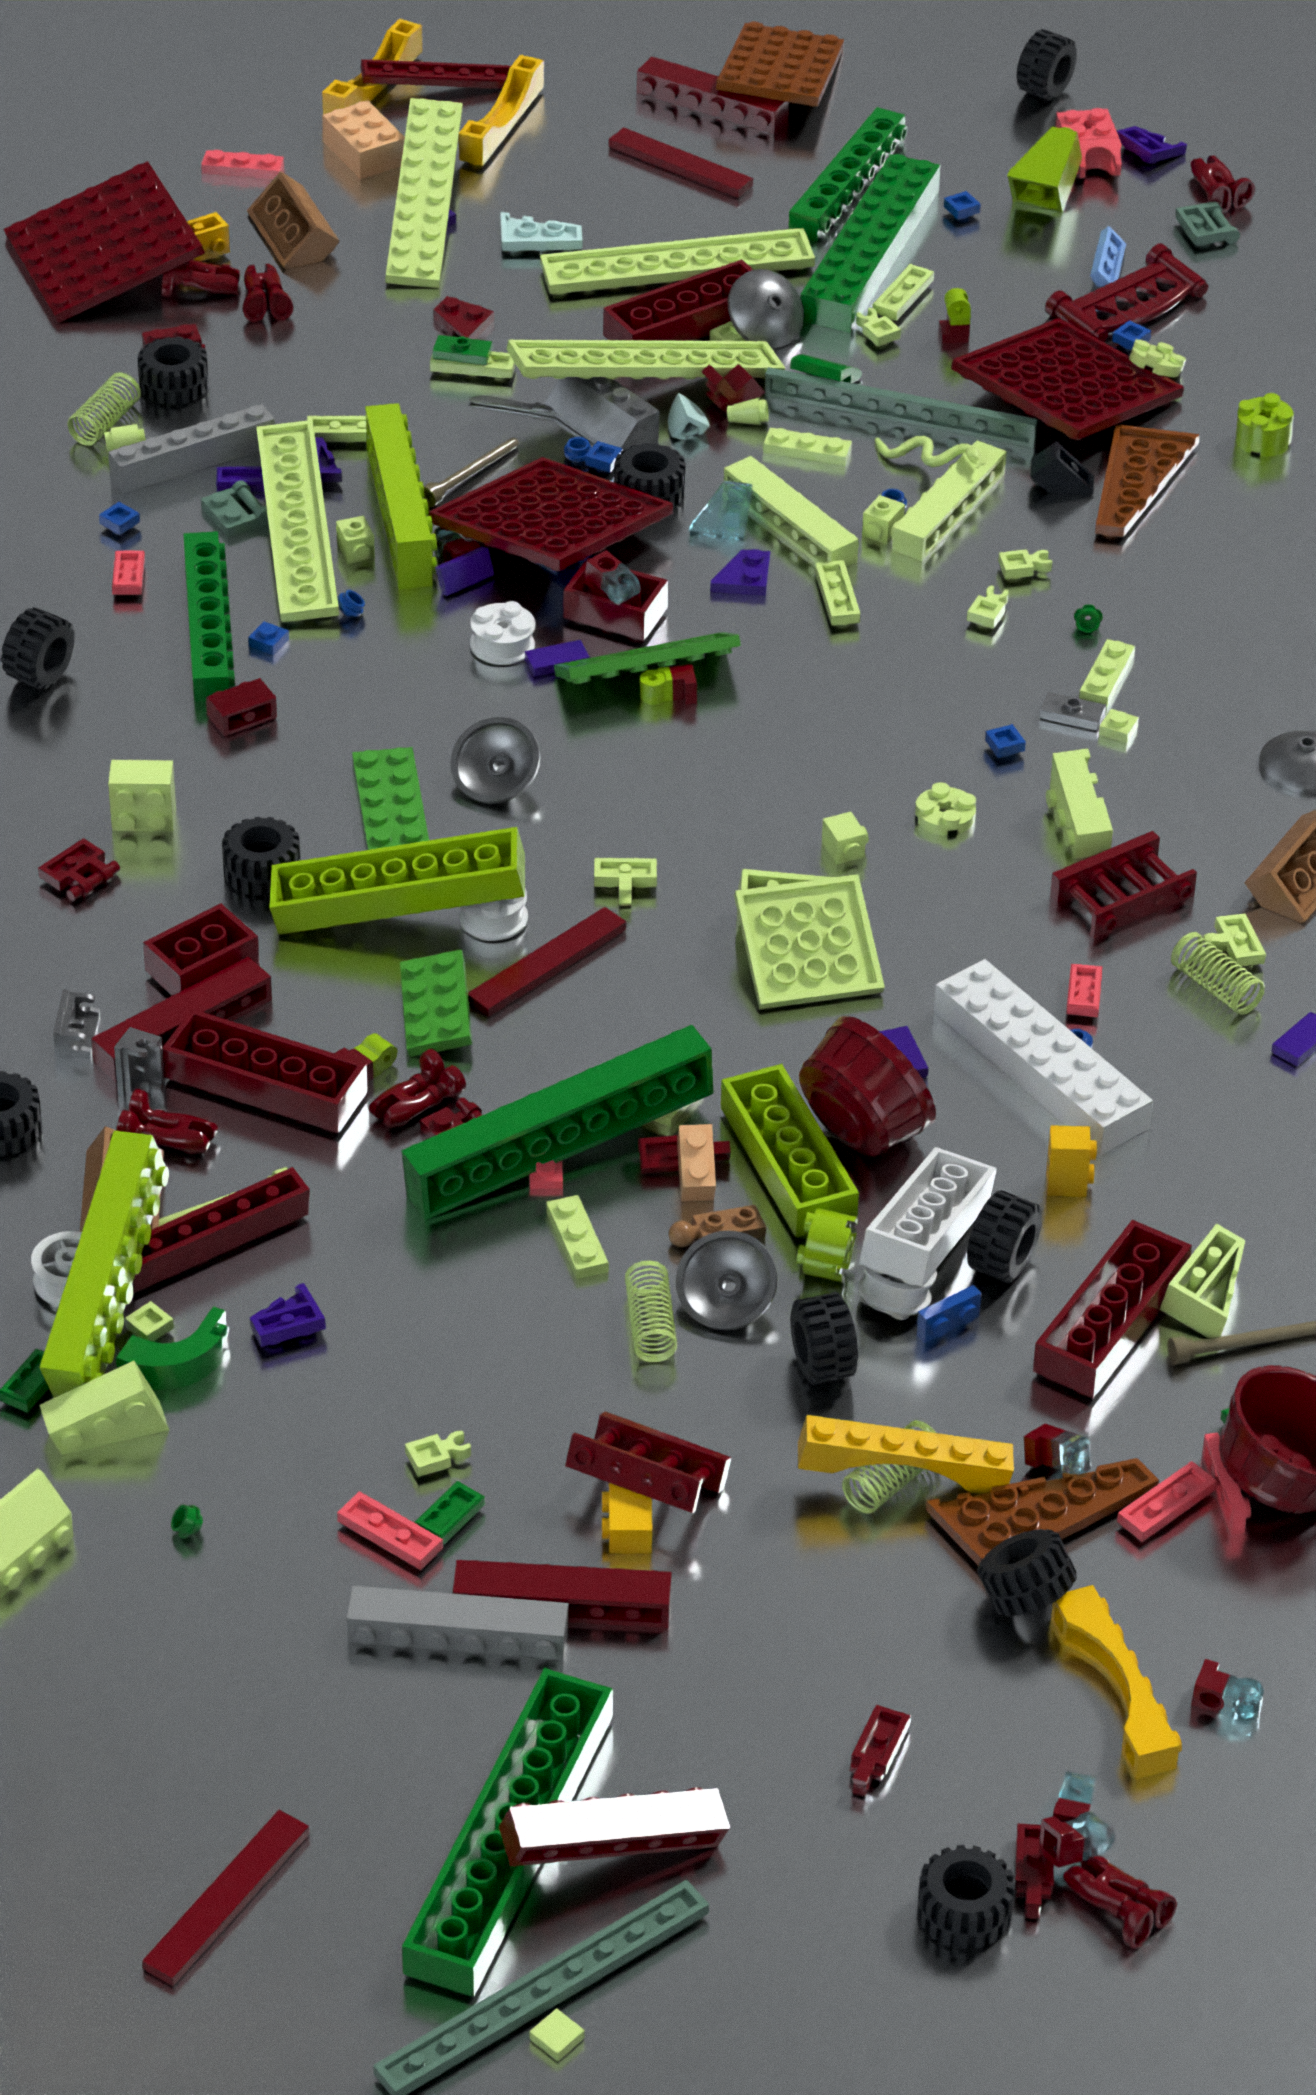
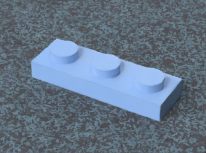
(1107, 258)

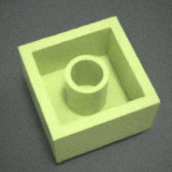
(142, 795)

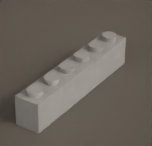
(187, 449)
(457, 1622)

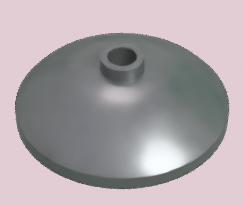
(756, 316)
(487, 747)
(1291, 761)
(714, 1263)

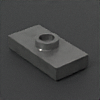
(1072, 711)

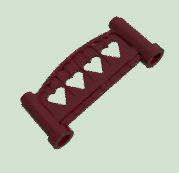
(1159, 267)

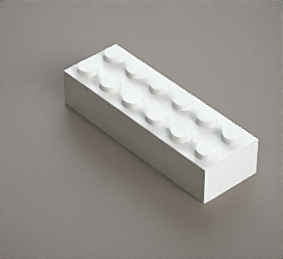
(927, 1216)

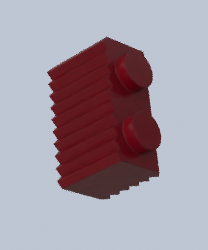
(241, 707)

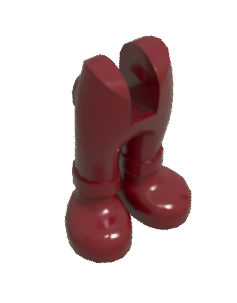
(1220, 184)
(201, 275)
(255, 304)
(419, 1092)
(168, 1129)
(1123, 1897)

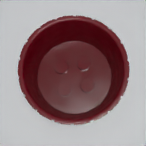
(865, 1088)
(1272, 1437)

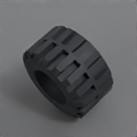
(1046, 64)
(173, 370)
(652, 471)
(38, 648)
(253, 849)
(18, 1113)
(1004, 1236)
(824, 1338)
(1027, 1572)
(965, 1873)

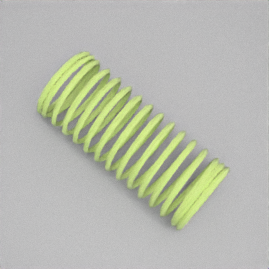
(89, 403)
(1238, 992)
(631, 1290)
(864, 1482)

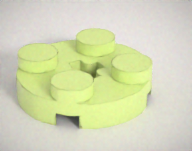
(1158, 357)
(959, 809)

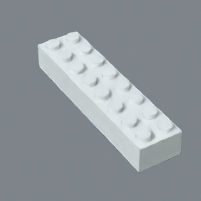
(1042, 1055)

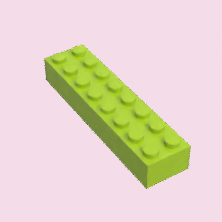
(400, 496)
(397, 880)
(105, 1263)

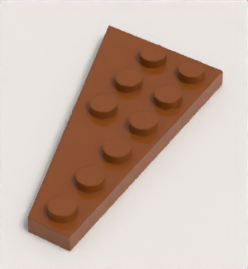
(1136, 472)
(1058, 1504)

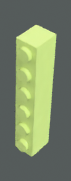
(947, 502)
(794, 515)

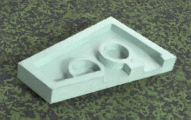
(531, 235)

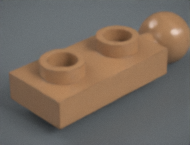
(740, 1219)

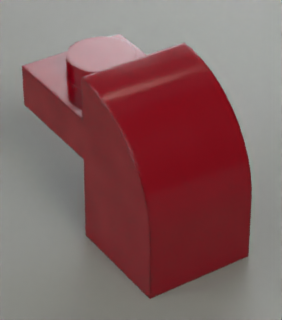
(731, 389)

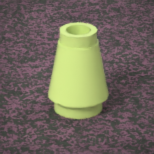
(749, 412)

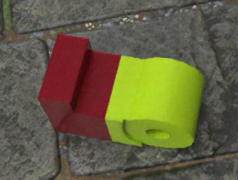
(957, 325)
(669, 685)
(373, 1051)

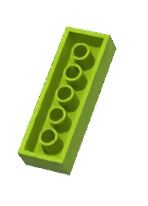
(787, 1146)

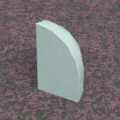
(686, 418)

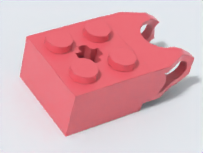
(1097, 139)

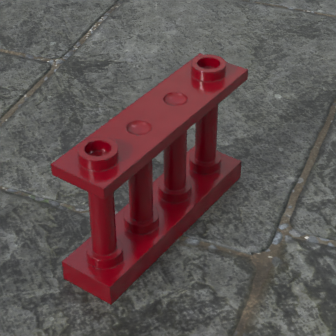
(1118, 862)
(648, 1461)

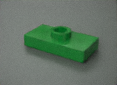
(462, 350)
(26, 1384)
(451, 1511)

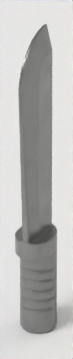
(536, 408)

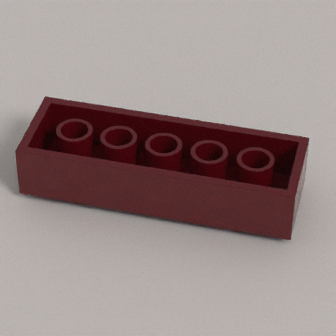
(675, 311)
(265, 1070)
(1110, 1309)

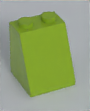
(1047, 170)

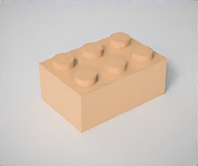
(363, 139)

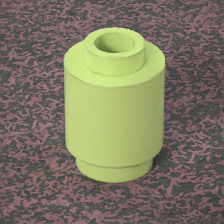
(123, 436)

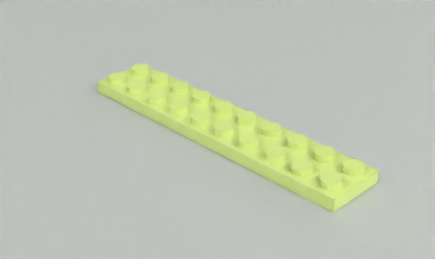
(424, 193)
(673, 260)
(639, 358)
(297, 521)

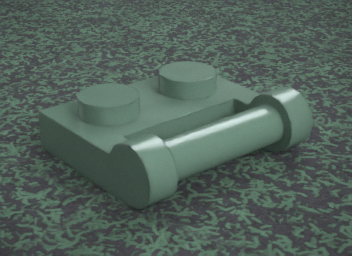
(1200, 228)
(229, 515)

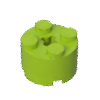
(1264, 425)
(827, 1245)

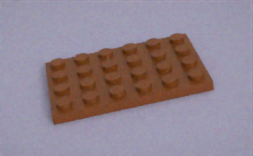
(780, 64)

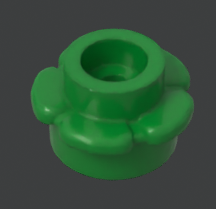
(1088, 625)
(186, 1520)

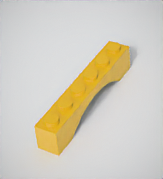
(400, 43)
(521, 87)
(839, 1444)
(1087, 1627)

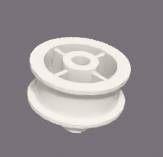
(502, 633)
(495, 919)
(52, 1263)
(893, 1295)

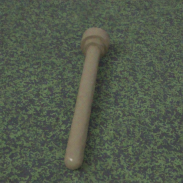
(436, 491)
(1183, 1349)

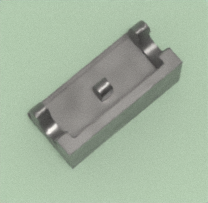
(75, 1025)
(139, 1062)

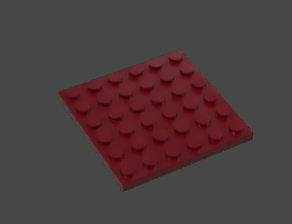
(103, 241)
(1066, 378)
(550, 513)

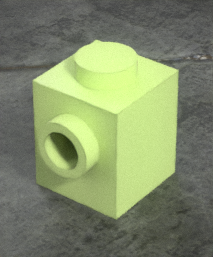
(880, 518)
(355, 539)
(844, 837)

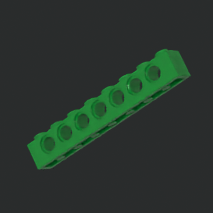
(848, 173)
(206, 609)

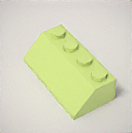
(31, 1528)

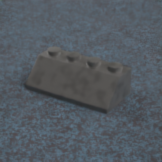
(604, 411)

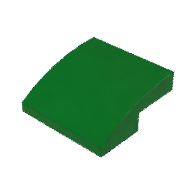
(825, 368)

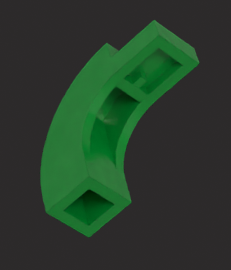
(179, 1362)

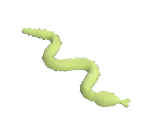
(926, 456)

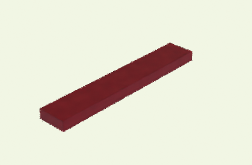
(433, 73)
(681, 162)
(546, 961)
(225, 1897)

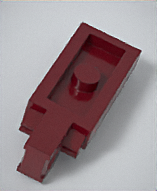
(661, 1153)
(877, 1747)
(1032, 1870)

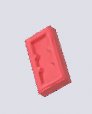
(128, 573)
(1084, 990)

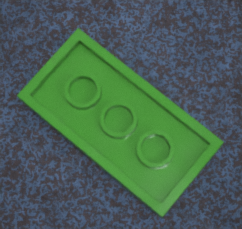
(435, 1003)

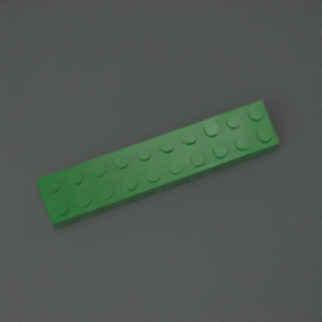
(870, 242)
(557, 1122)
(476, 1886)

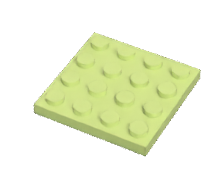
(809, 941)

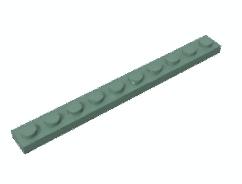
(901, 407)
(540, 1989)

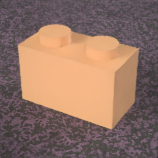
(696, 1163)

